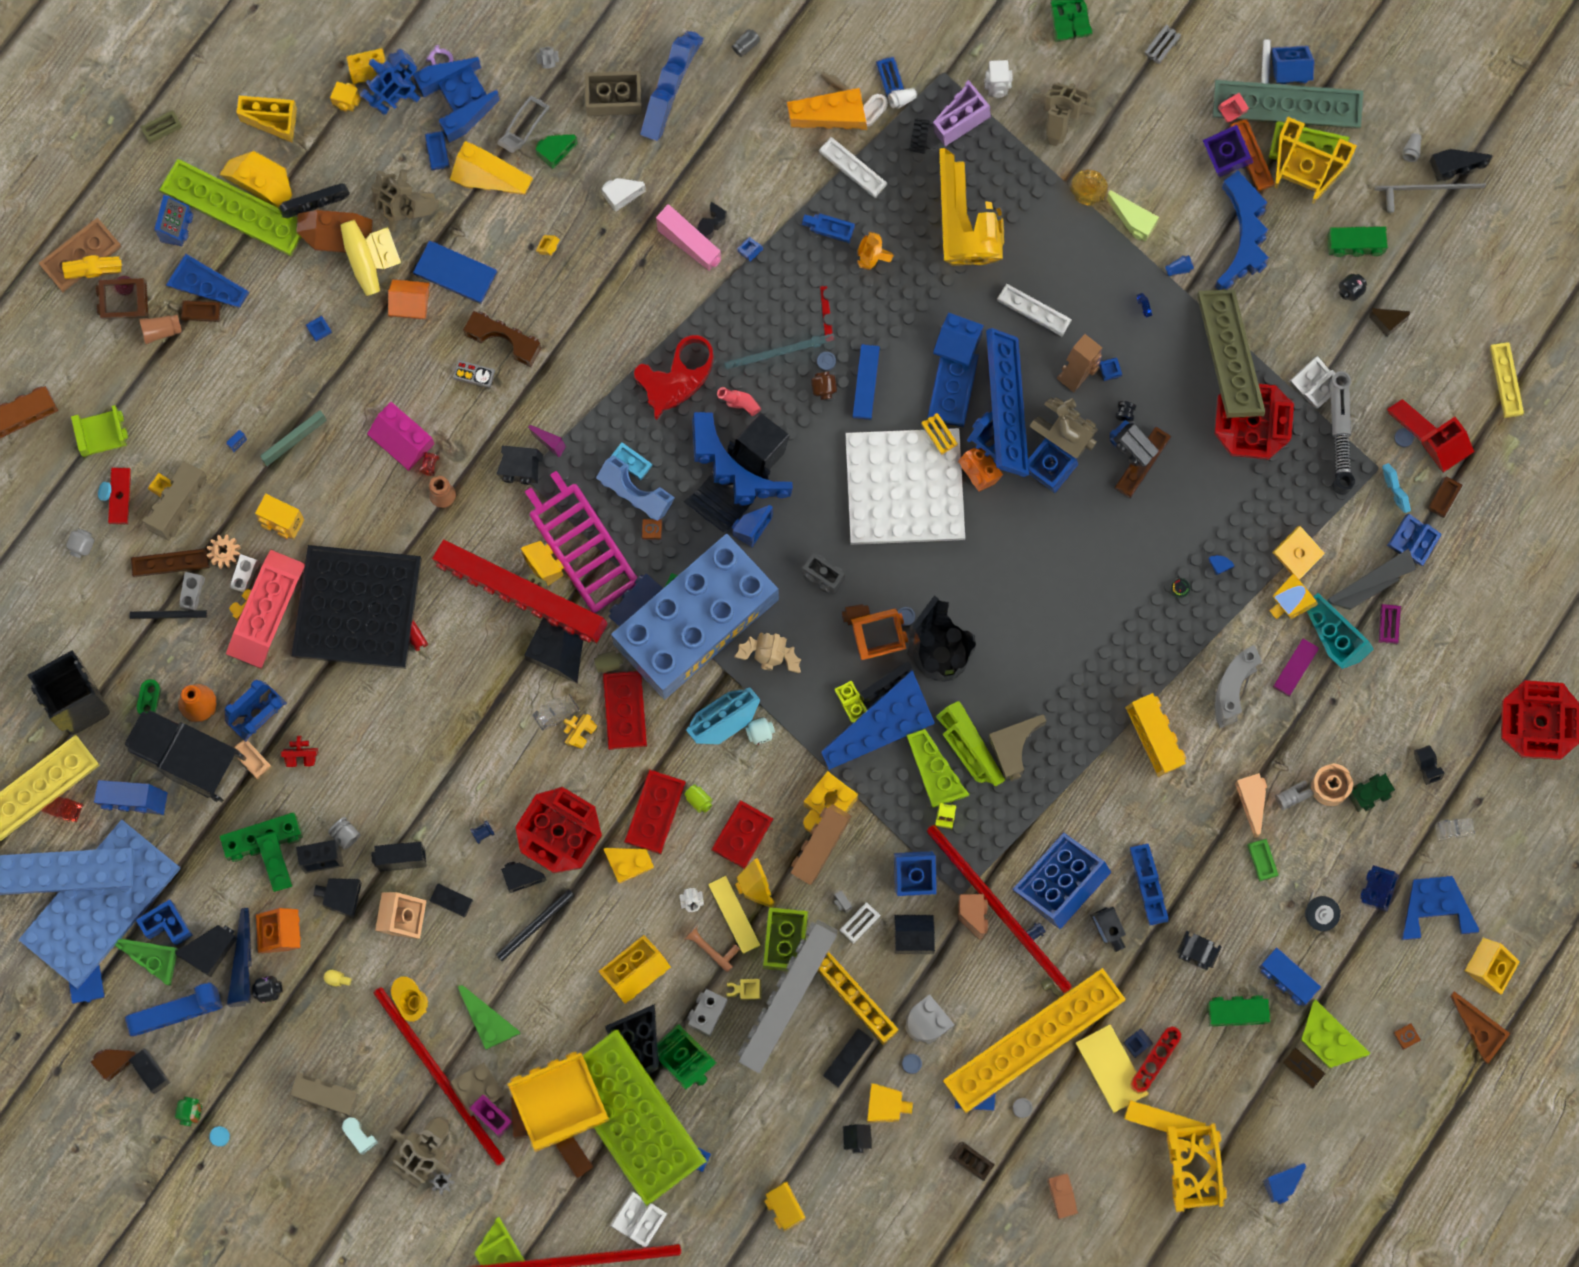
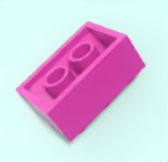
(400, 436)

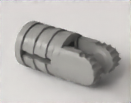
(1291, 797)

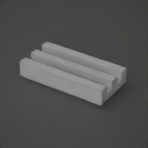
(1171, 32)

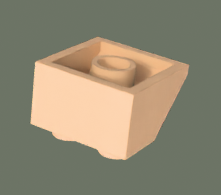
(400, 915)

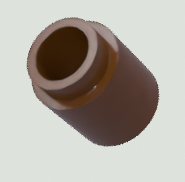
(853, 612)

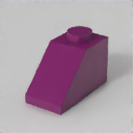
(491, 1115)

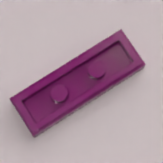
(1296, 667)

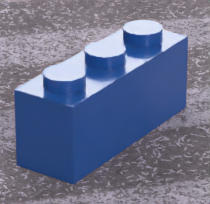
(1289, 977)

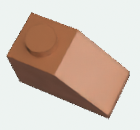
(1062, 1195)

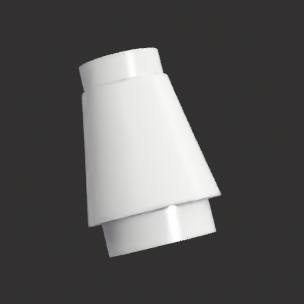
(901, 97)

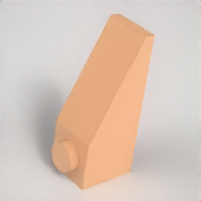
(1252, 795)

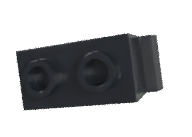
(519, 465)

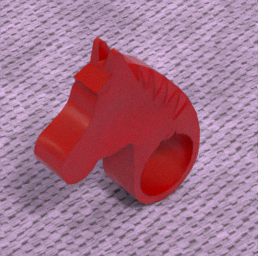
(674, 388)

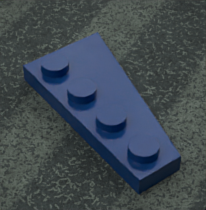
(201, 280)

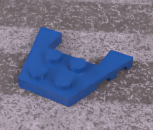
(1436, 898)

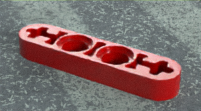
(1155, 1059)

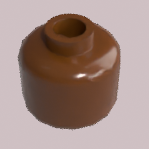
(824, 385)

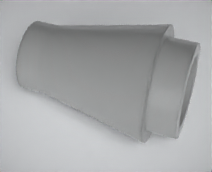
(1412, 149)

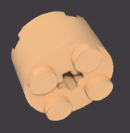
(1342, 784)

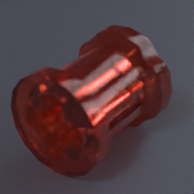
(424, 469)

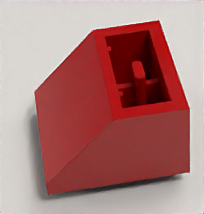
(1449, 445)

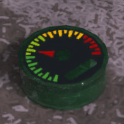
(1180, 588)

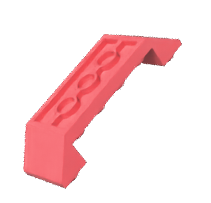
(265, 608)

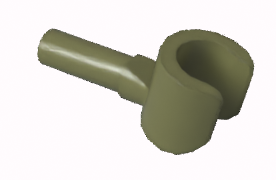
(1047, 984)

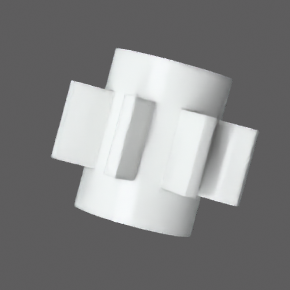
(691, 900)

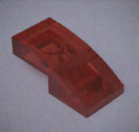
(64, 809)

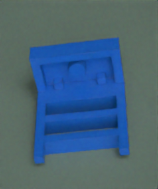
(983, 433)

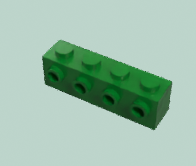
(244, 842)

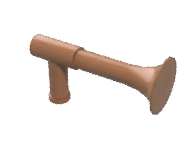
(722, 961)

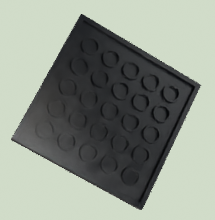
(356, 606)

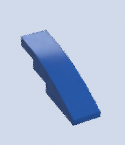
(1149, 884)

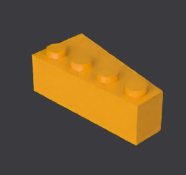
(830, 110)

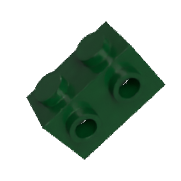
(1370, 793)

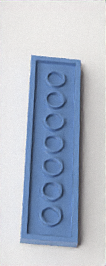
(66, 871)

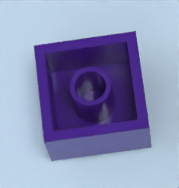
(1228, 151)

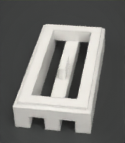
(865, 928)

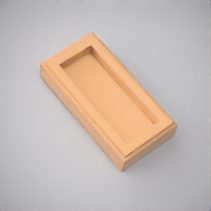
(255, 761)

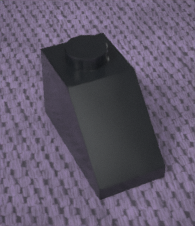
(521, 876)

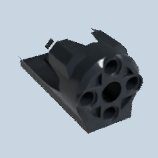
(936, 629)

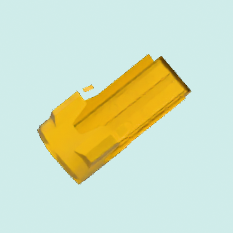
(960, 242)

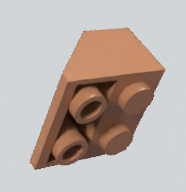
(971, 913)

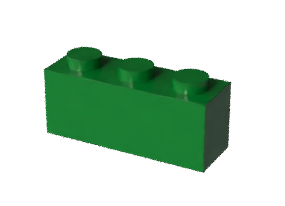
(1357, 241)
(1238, 1011)

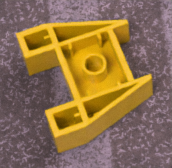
(1309, 165)

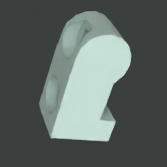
(353, 1130)

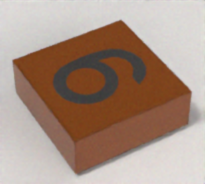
(652, 529)
(1407, 1036)

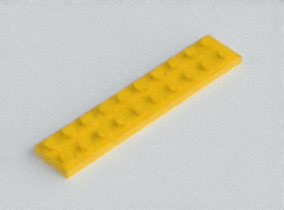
(1034, 1040)

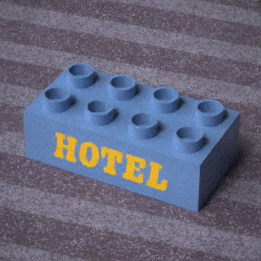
(695, 616)

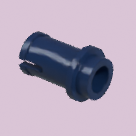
(1036, 931)

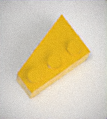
(268, 115)

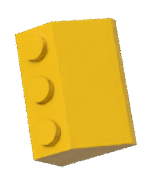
(634, 969)

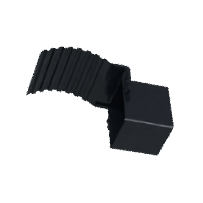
(756, 452)

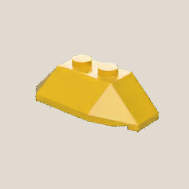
(259, 177)

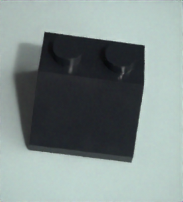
(914, 934)

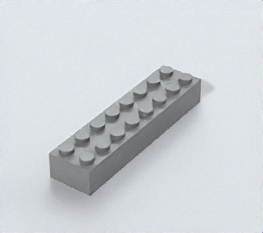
(786, 999)

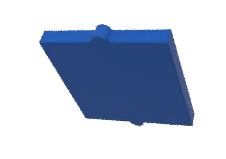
(90, 989)

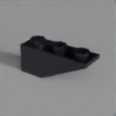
(1453, 162)

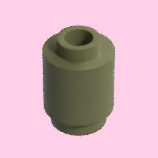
(608, 661)

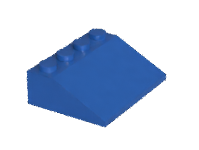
(1062, 880)

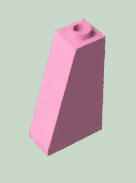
(687, 238)

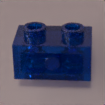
(1379, 888)

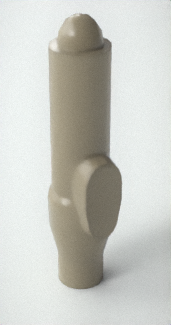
(835, 81)

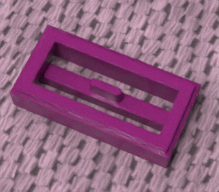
(1388, 639)

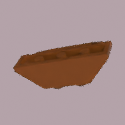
(323, 228)

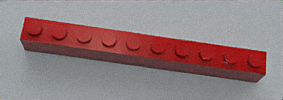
(519, 591)

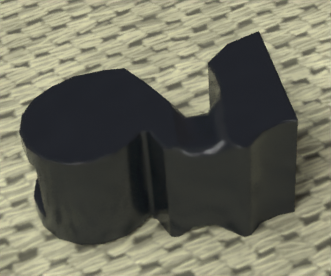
(707, 226)
(1427, 764)

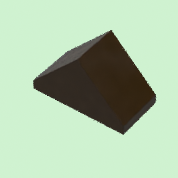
(1388, 320)

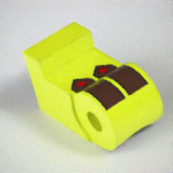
(945, 816)

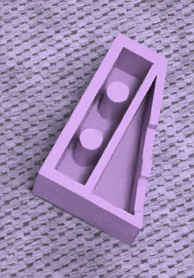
(961, 115)

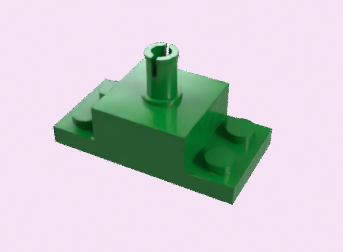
(684, 1058)

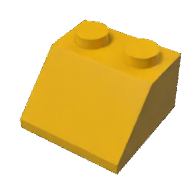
(541, 562)
(1492, 965)
(785, 1207)

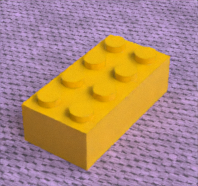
(1156, 735)

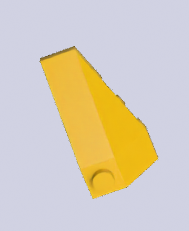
(483, 170)
(754, 884)

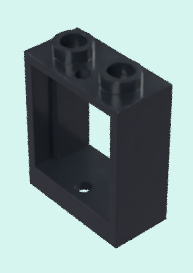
(314, 854)

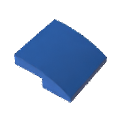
(1416, 537)

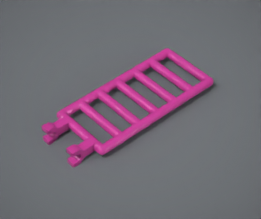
(604, 535)

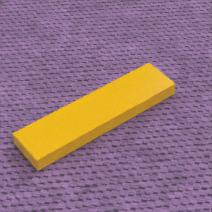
(1159, 1118)

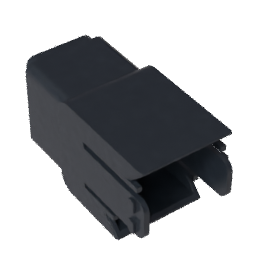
(66, 680)
(181, 753)

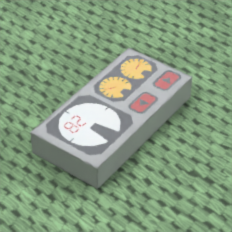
(474, 374)

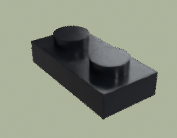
(451, 900)

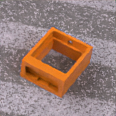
(865, 653)

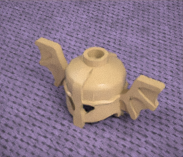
(769, 652)

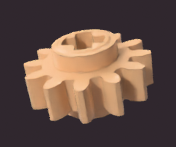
(223, 544)

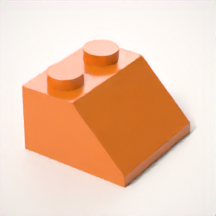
(278, 930)

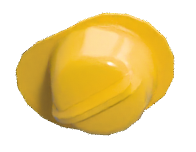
(409, 999)

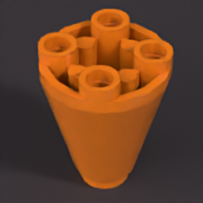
(200, 706)

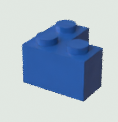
(165, 918)

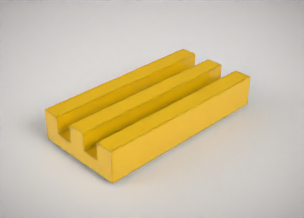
(931, 421)

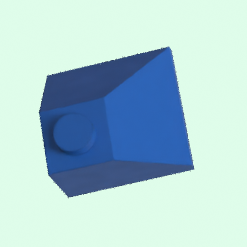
(752, 525)
(1283, 1184)

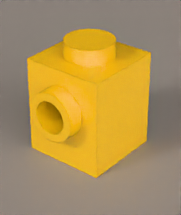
(345, 96)

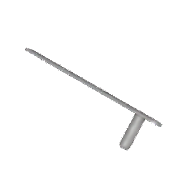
(1390, 195)

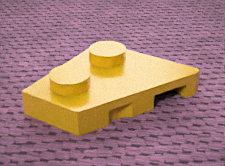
(628, 862)

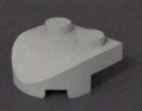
(927, 1021)

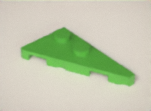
(157, 959)
(489, 1024)

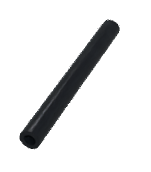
(535, 925)

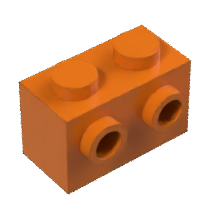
(980, 468)

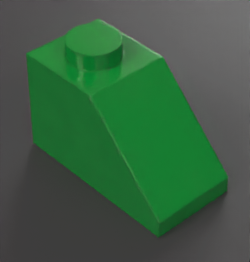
(555, 148)

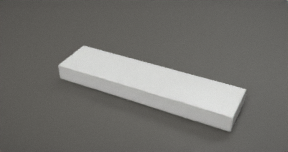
(853, 167)
(1034, 310)

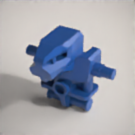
(391, 81)

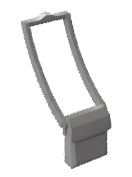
(511, 141)

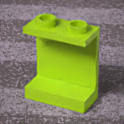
(100, 432)

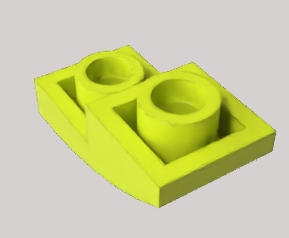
(850, 701)

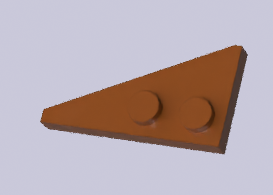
(1484, 1031)

